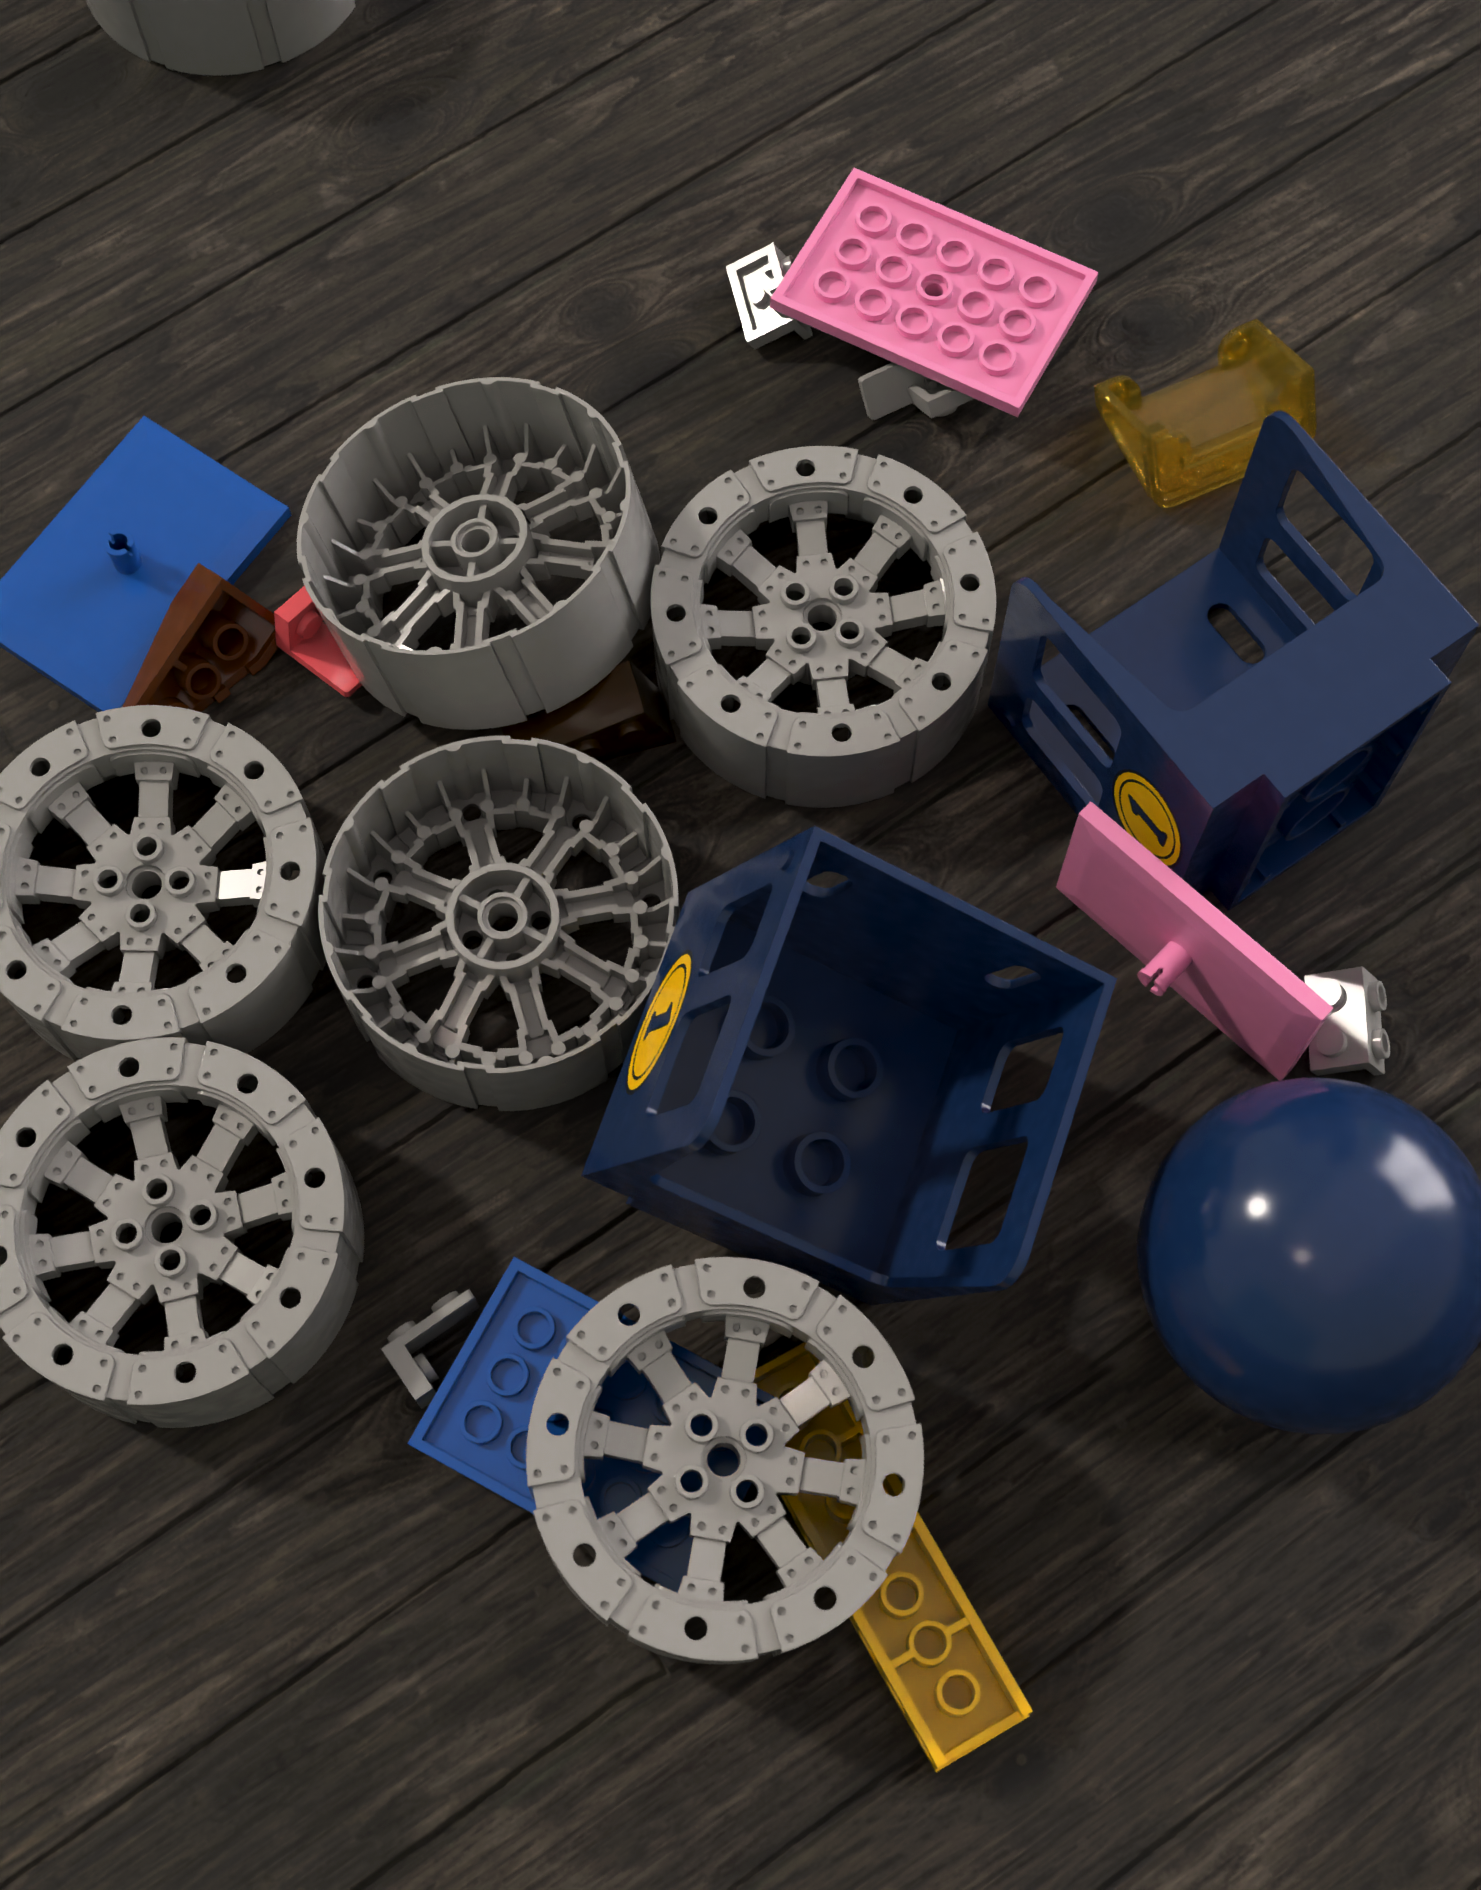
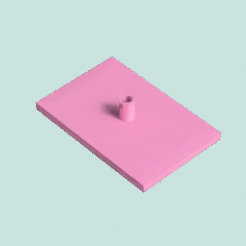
(934, 291)
(1189, 944)

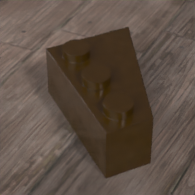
(607, 721)

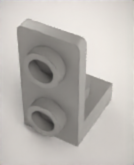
(408, 1338)

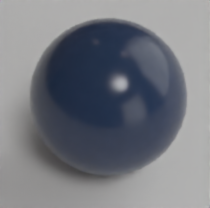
(1314, 1255)

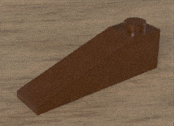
(204, 645)

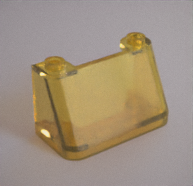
(1207, 425)

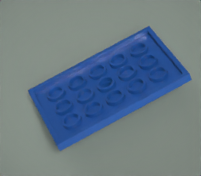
(119, 552)
(487, 1400)

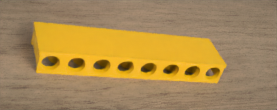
(919, 1618)

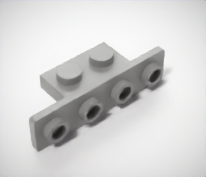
(897, 387)

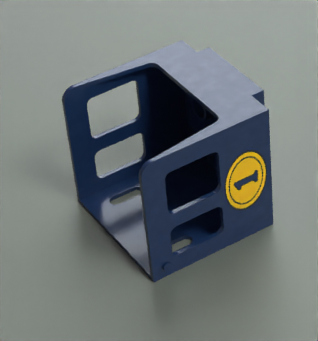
(1226, 759)
(835, 1069)

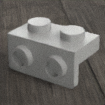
(1353, 1030)

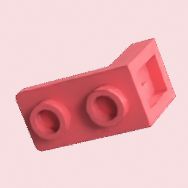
(310, 642)

